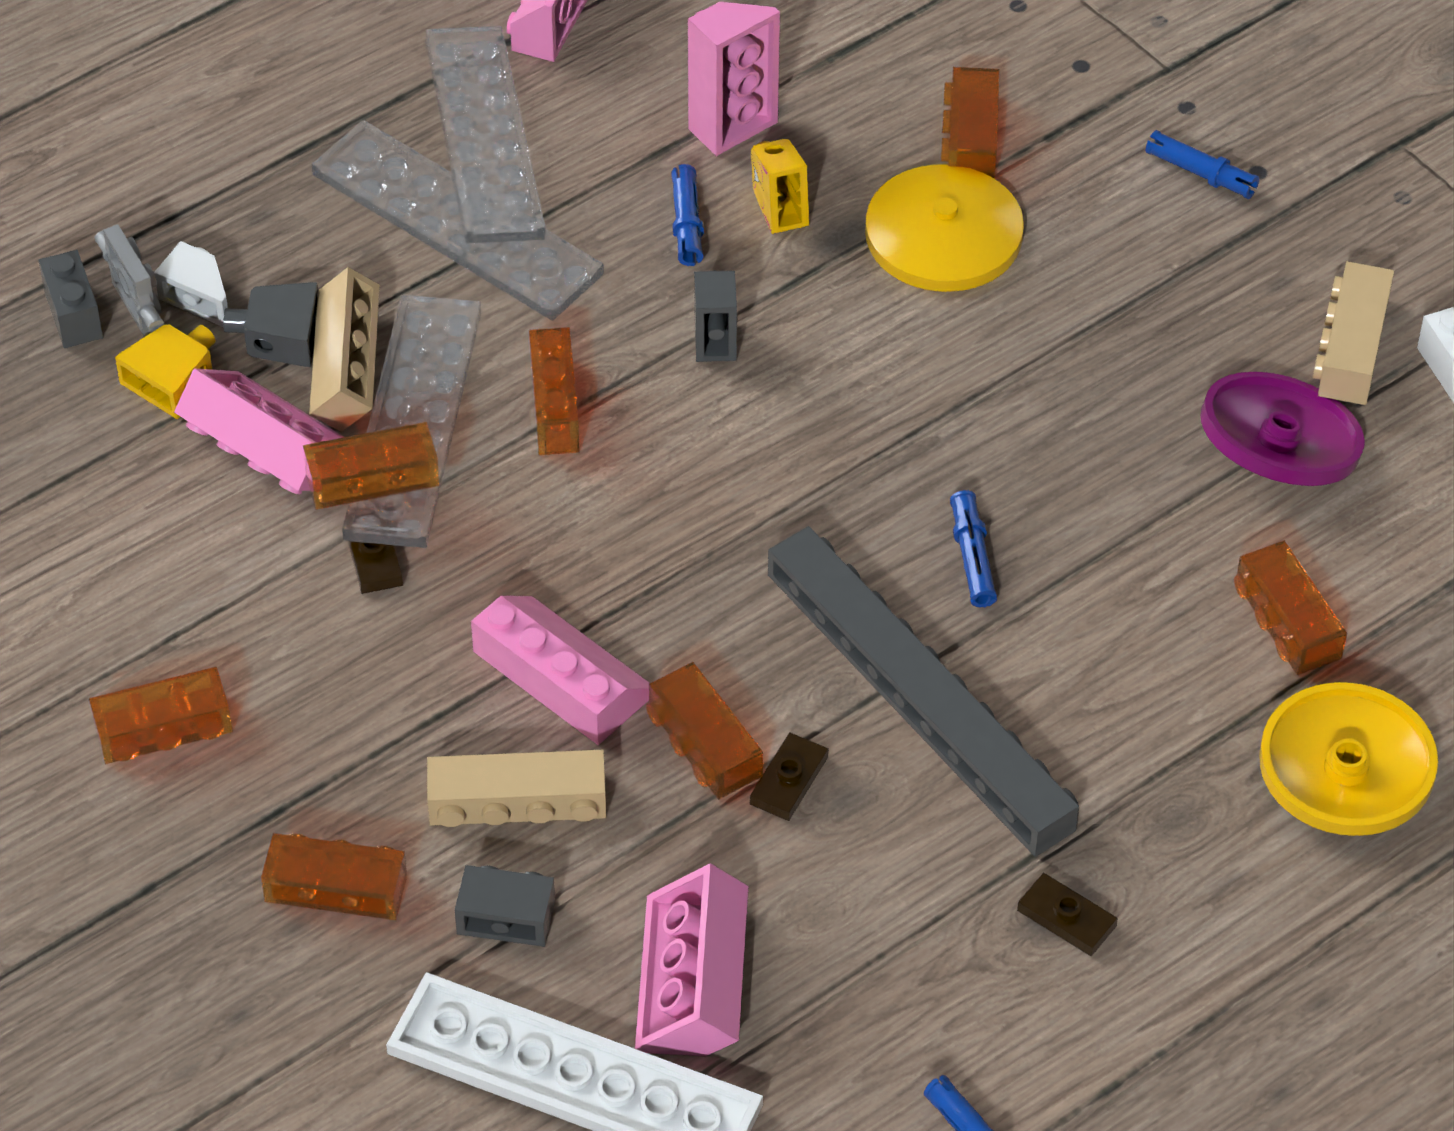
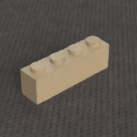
(1355, 332)
(344, 349)
(516, 787)

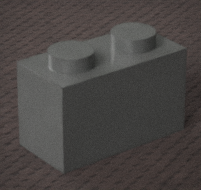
(70, 298)
(715, 316)
(505, 905)

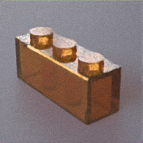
(971, 119)
(554, 391)
(371, 465)
(1290, 608)
(161, 715)
(704, 731)
(334, 876)

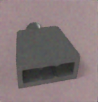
(278, 322)

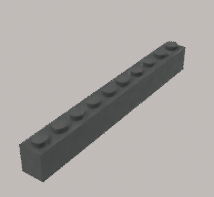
(924, 691)

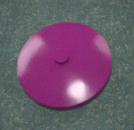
(1282, 428)

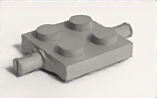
(131, 278)

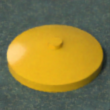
(944, 228)
(1348, 759)

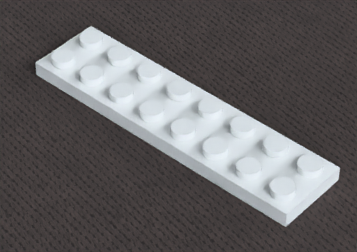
(560, 1066)

